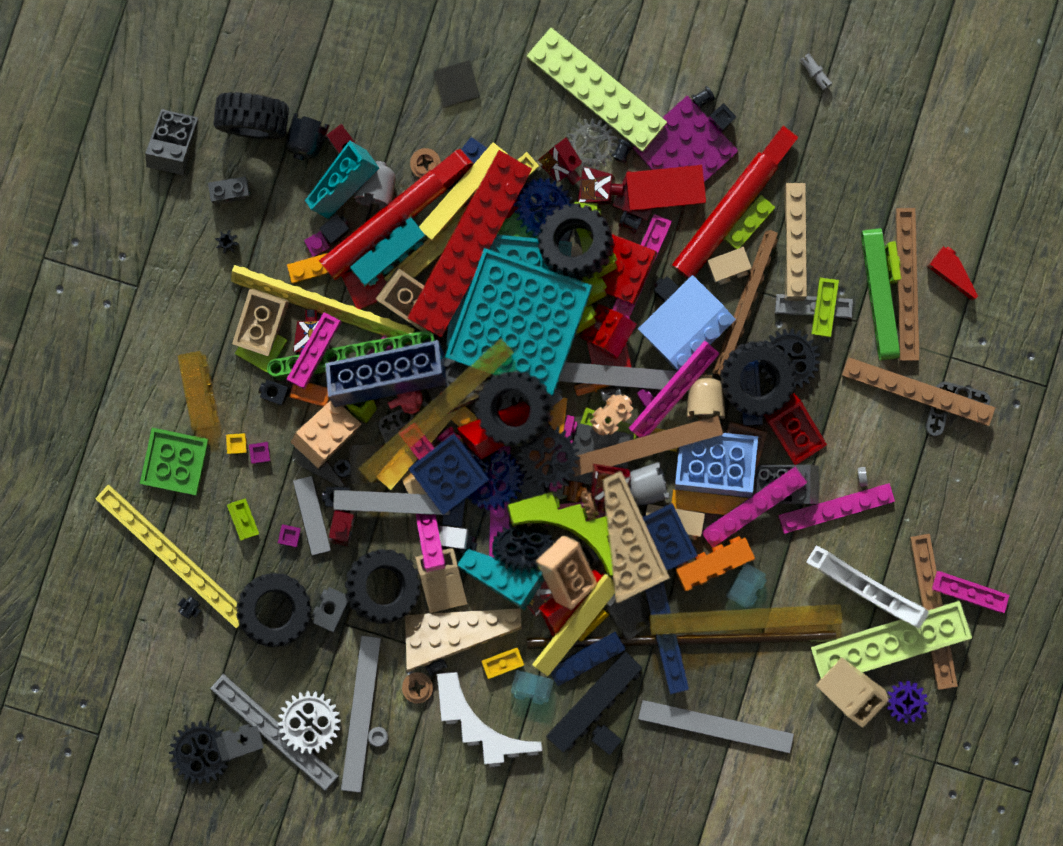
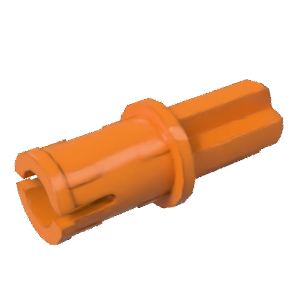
(585, 388)

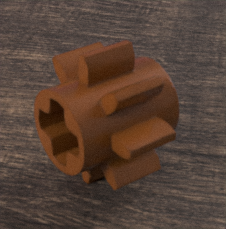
(574, 491)

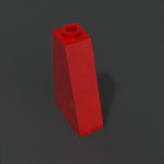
(475, 437)
(557, 615)

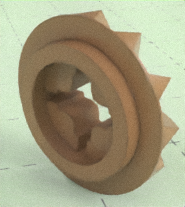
(417, 159)
(589, 505)
(412, 695)

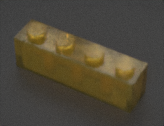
(197, 390)

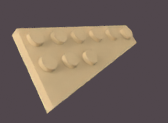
(632, 550)
(446, 634)

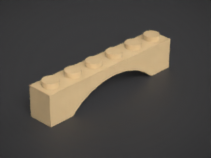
(795, 241)

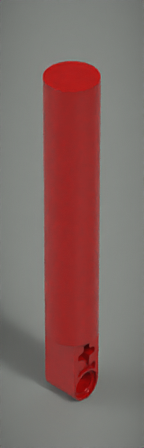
(733, 205)
(396, 213)

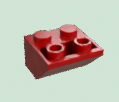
(609, 331)

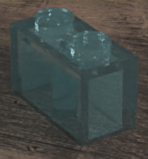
(746, 585)
(532, 686)

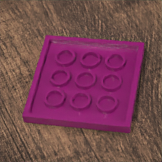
(688, 141)

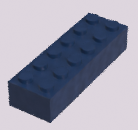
(386, 373)

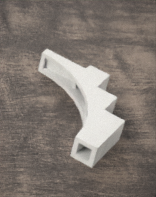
(867, 588)
(495, 745)

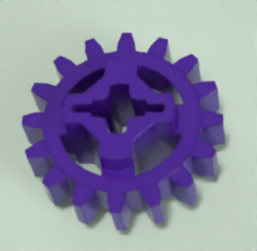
(906, 693)

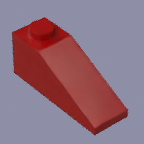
(950, 269)

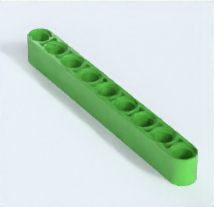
(343, 352)

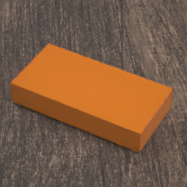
(312, 394)

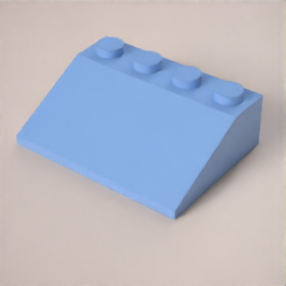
(686, 322)
(718, 465)

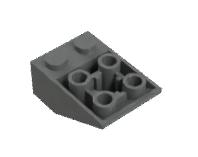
(171, 142)
(804, 495)

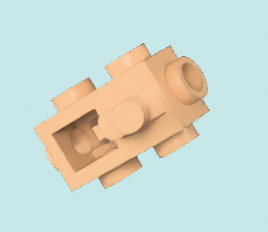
(617, 409)

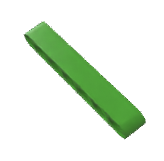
(880, 294)

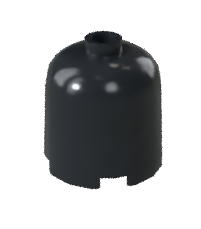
(305, 137)

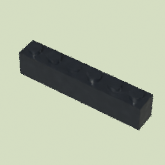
(593, 702)

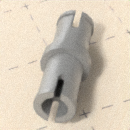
(816, 72)

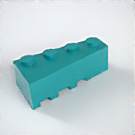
(342, 180)
(388, 253)
(511, 585)

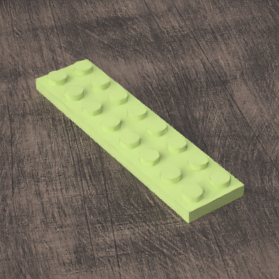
(596, 89)
(895, 640)

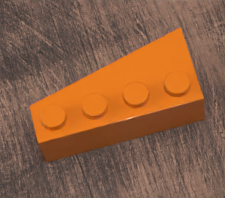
(714, 563)

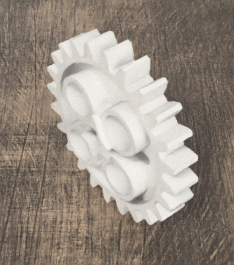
(321, 708)

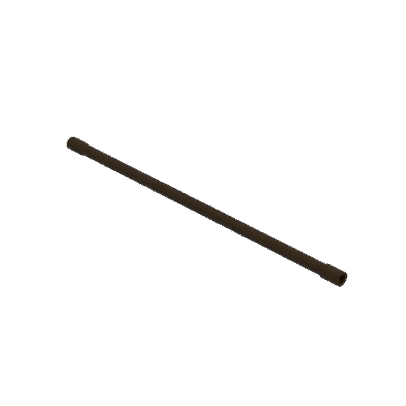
(819, 636)

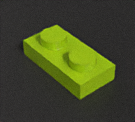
(243, 519)

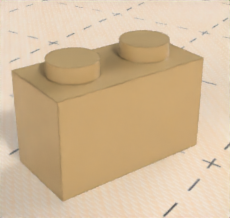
(729, 265)

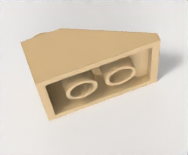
(260, 321)

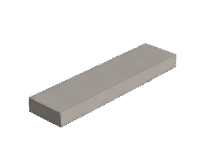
(843, 307)
(312, 515)

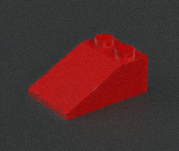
(795, 430)

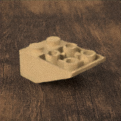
(444, 586)
(853, 692)

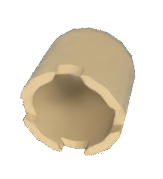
(706, 399)

